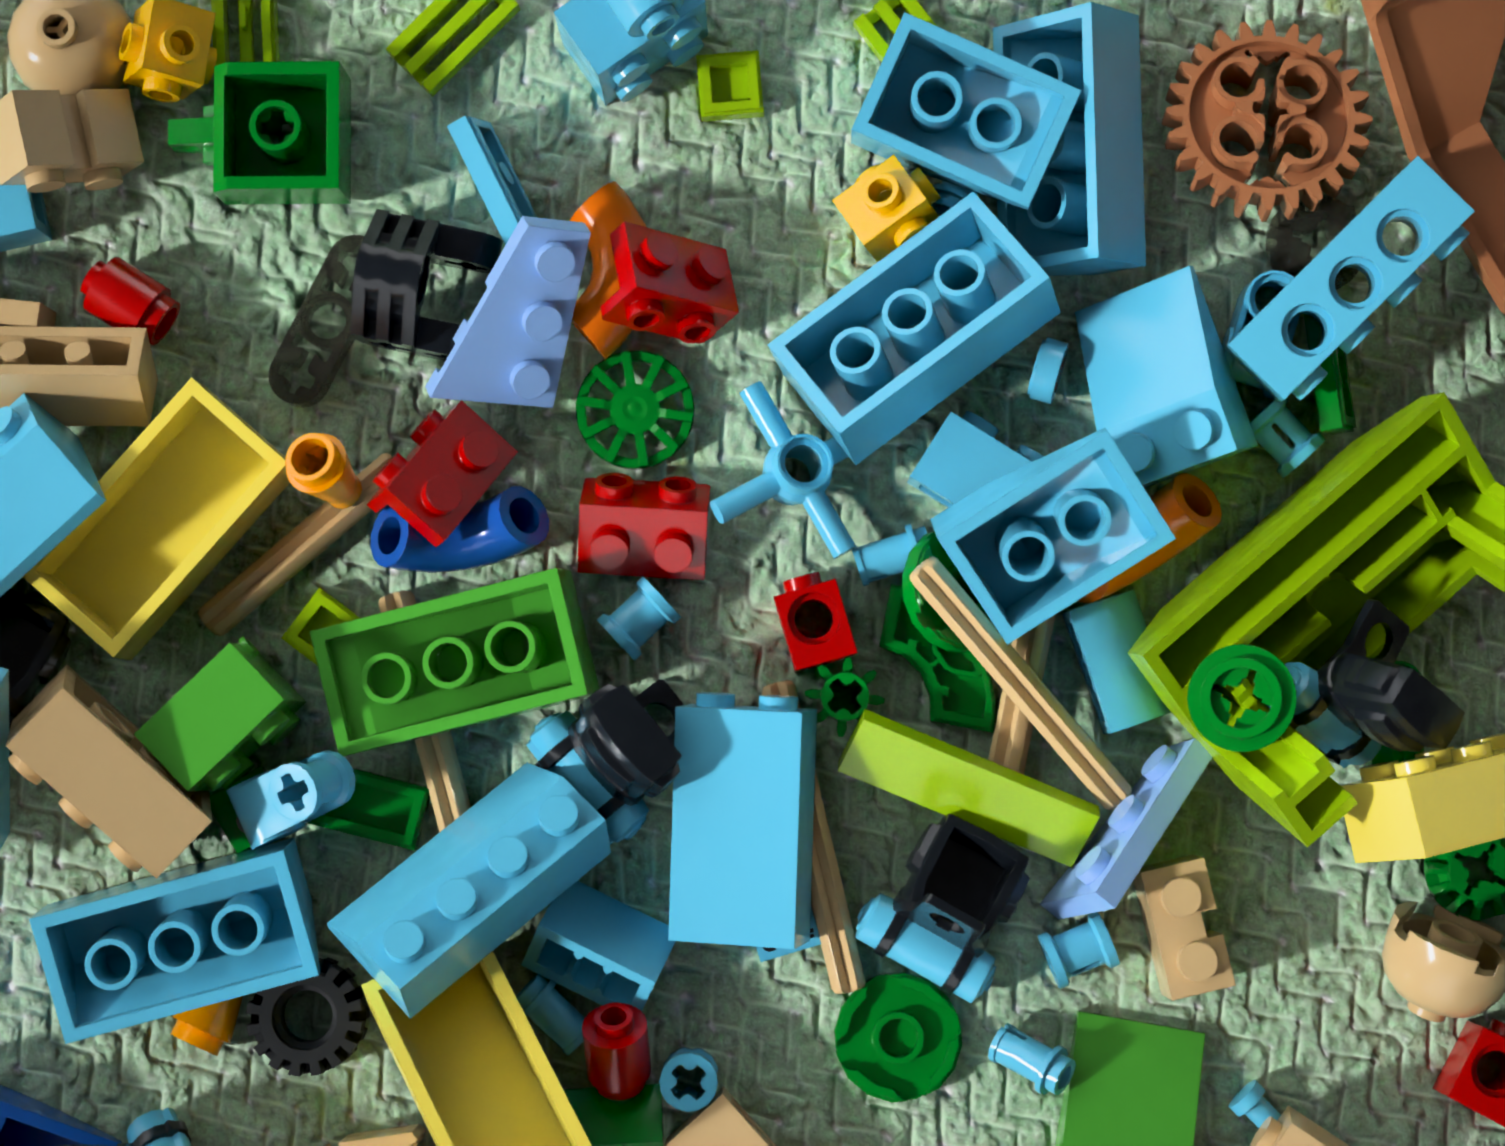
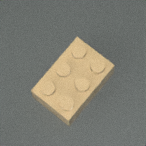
(105, 774)

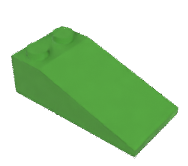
(455, 661)
(1131, 1084)

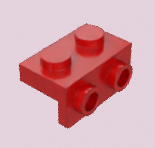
(670, 284)
(444, 473)
(643, 527)

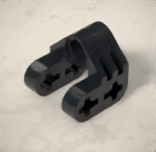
(394, 276)

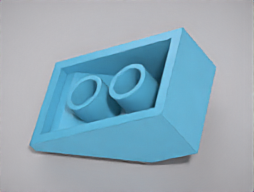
(963, 113)
(1162, 378)
(1051, 532)

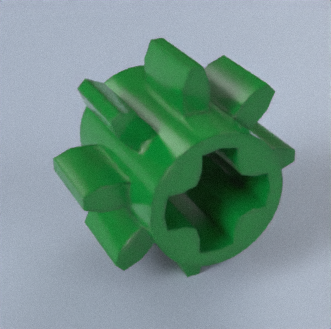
(845, 679)

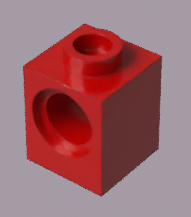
(807, 651)
(1459, 1074)

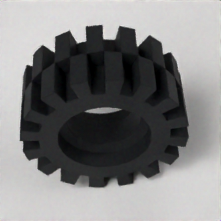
(316, 1055)

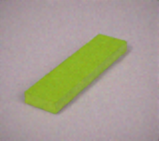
(968, 788)

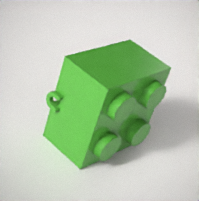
(222, 719)

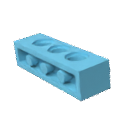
(1414, 198)

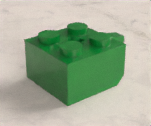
(251, 107)

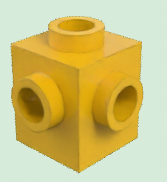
(168, 49)
(888, 206)

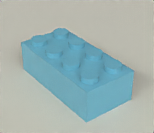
(915, 327)

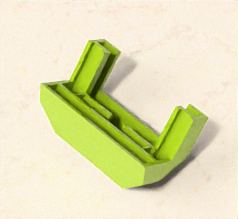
(1388, 520)

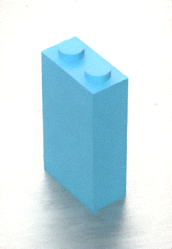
(743, 822)

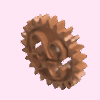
(1324, 124)

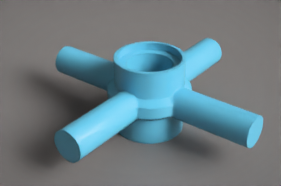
(777, 482)

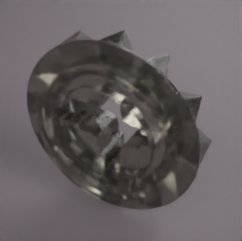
(1289, 253)

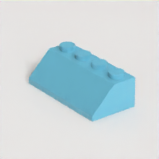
(1092, 192)
(43, 487)
(473, 886)
(178, 940)

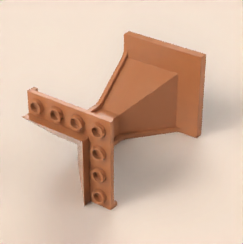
(1438, 77)

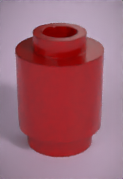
(129, 298)
(617, 1050)

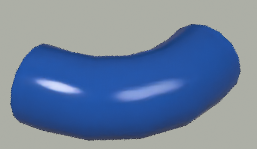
(485, 536)

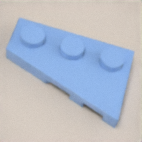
(522, 323)
(1129, 834)

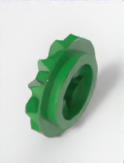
(1212, 711)
(1448, 878)

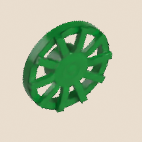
(635, 409)

